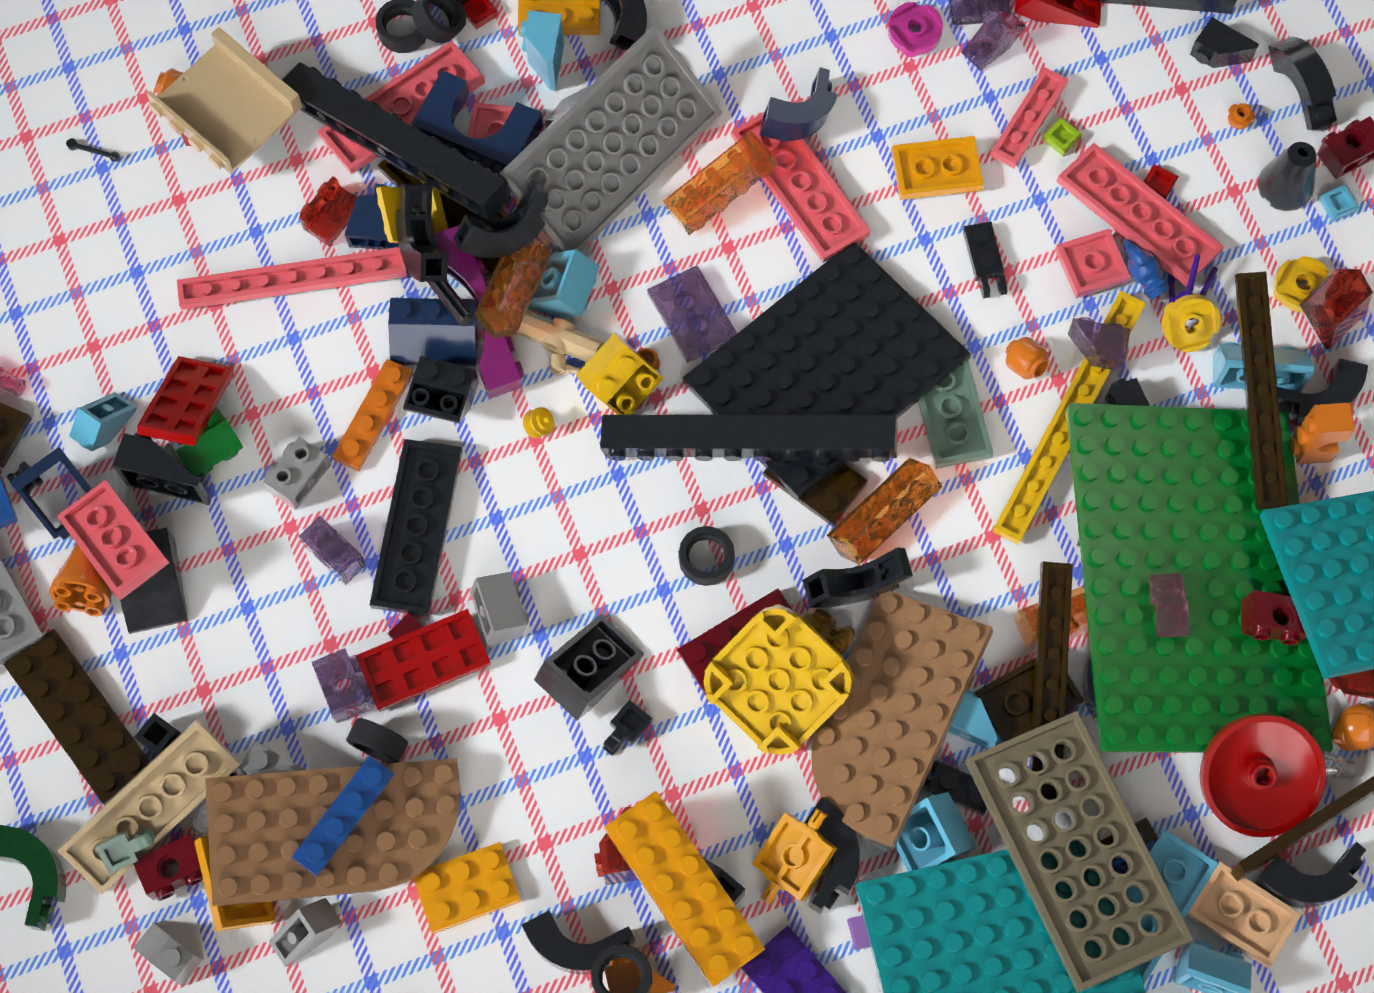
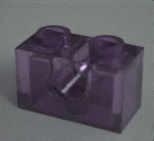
(332, 550)
(333, 669)

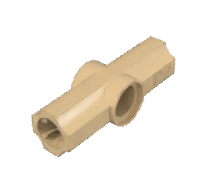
(559, 336)

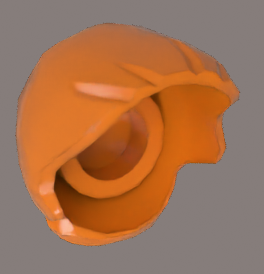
(1355, 728)

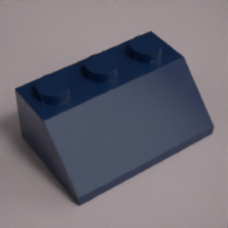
(429, 330)

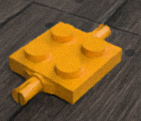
(794, 856)

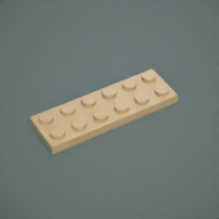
(153, 799)

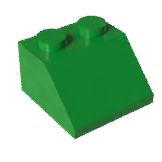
(214, 445)

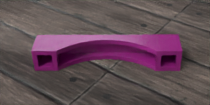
(496, 364)

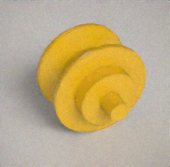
(538, 422)

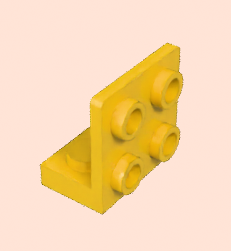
(389, 201)

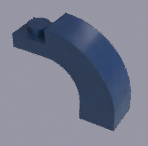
(799, 120)

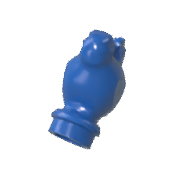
(1145, 270)

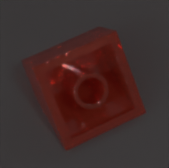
(611, 863)

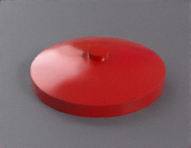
(1262, 775)

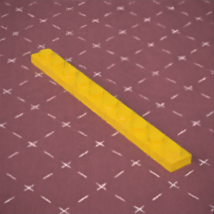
(1055, 441)

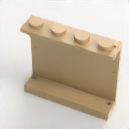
(226, 103)

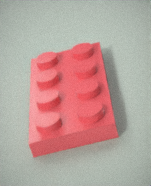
(112, 539)

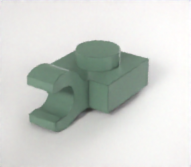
(121, 850)

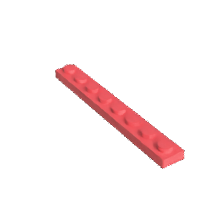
(290, 278)

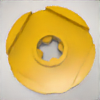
(1296, 270)
(1183, 309)

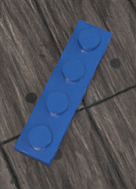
(342, 816)

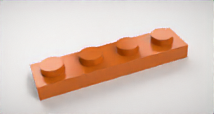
(372, 415)

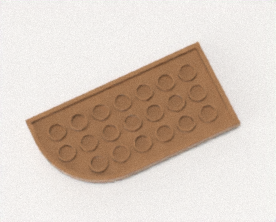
(903, 698)
(265, 818)

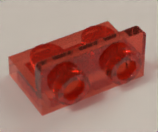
(328, 212)

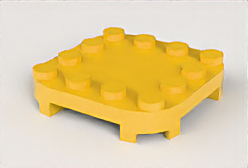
(778, 680)

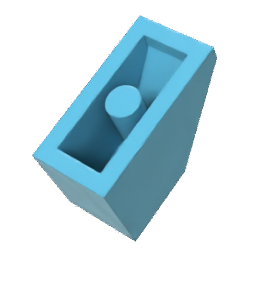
(101, 421)
(973, 722)

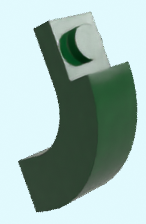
(44, 867)

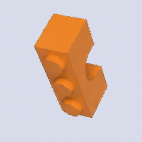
(1321, 431)

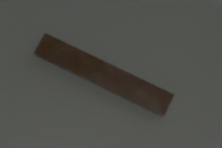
(1303, 829)

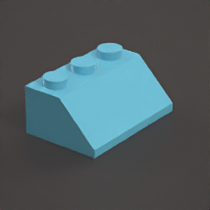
(1291, 366)

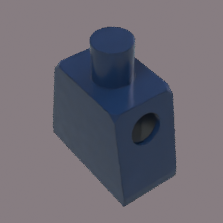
(367, 224)

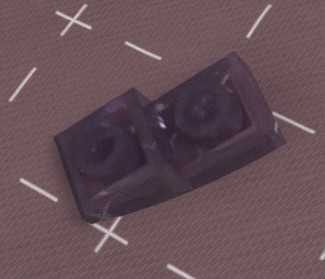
(974, 11)

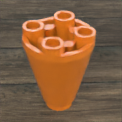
(80, 586)

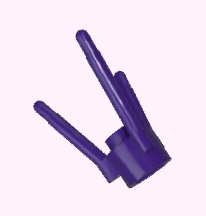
(1191, 281)

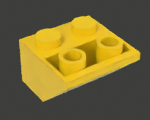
(619, 376)

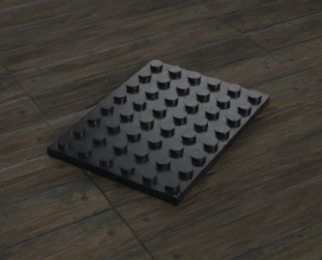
(829, 347)

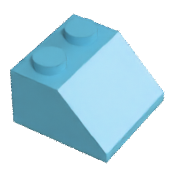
(544, 45)
(565, 285)
(934, 834)
(1213, 971)

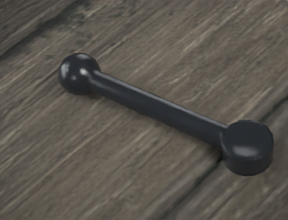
(72, 145)

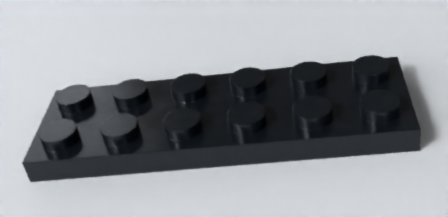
(416, 528)

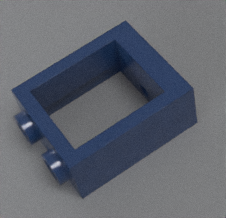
(34, 472)

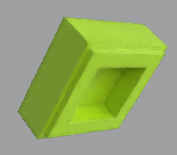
(1062, 136)

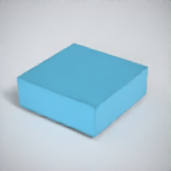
(1338, 202)

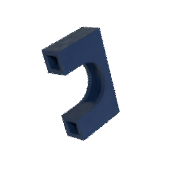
(494, 152)

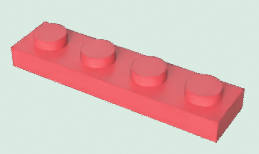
(1029, 117)

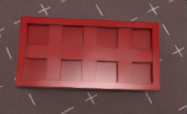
(185, 401)
(423, 660)

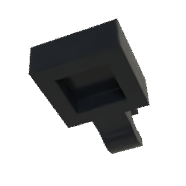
(628, 724)

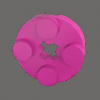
(910, 42)

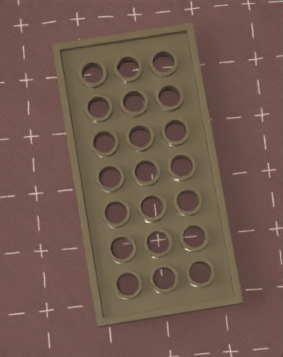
(1041, 882)

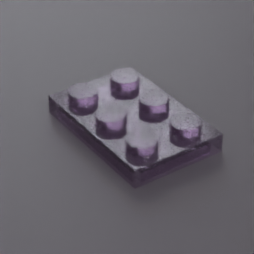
(691, 313)

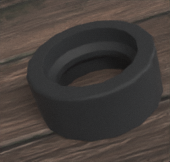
(430, 27)
(397, 44)
(711, 534)
(377, 741)
(621, 951)

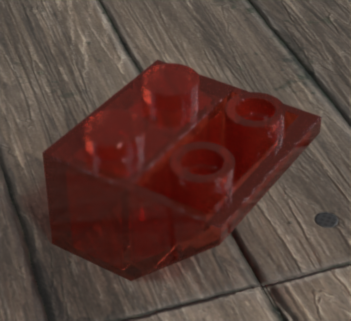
(1337, 304)

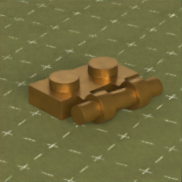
(825, 625)

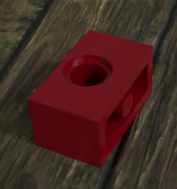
(1342, 158)
(1258, 618)
(153, 866)

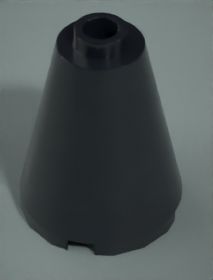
(1289, 177)

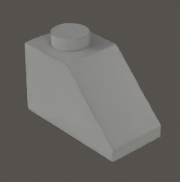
(305, 931)
(167, 954)

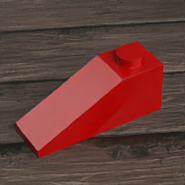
(1066, 12)

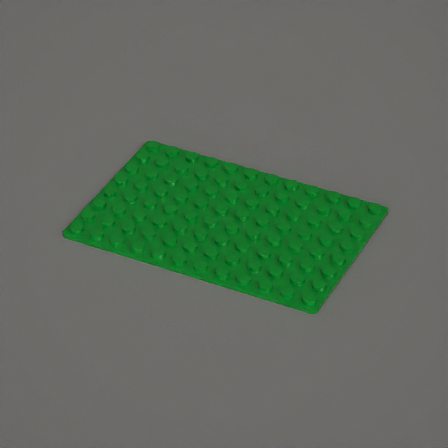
(1179, 497)

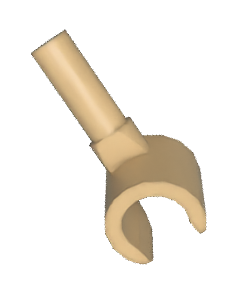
(559, 367)

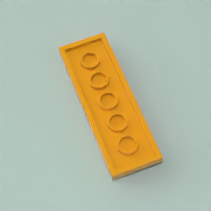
(684, 888)

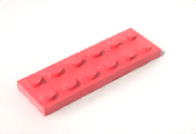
(404, 97)
(808, 194)
(1138, 213)

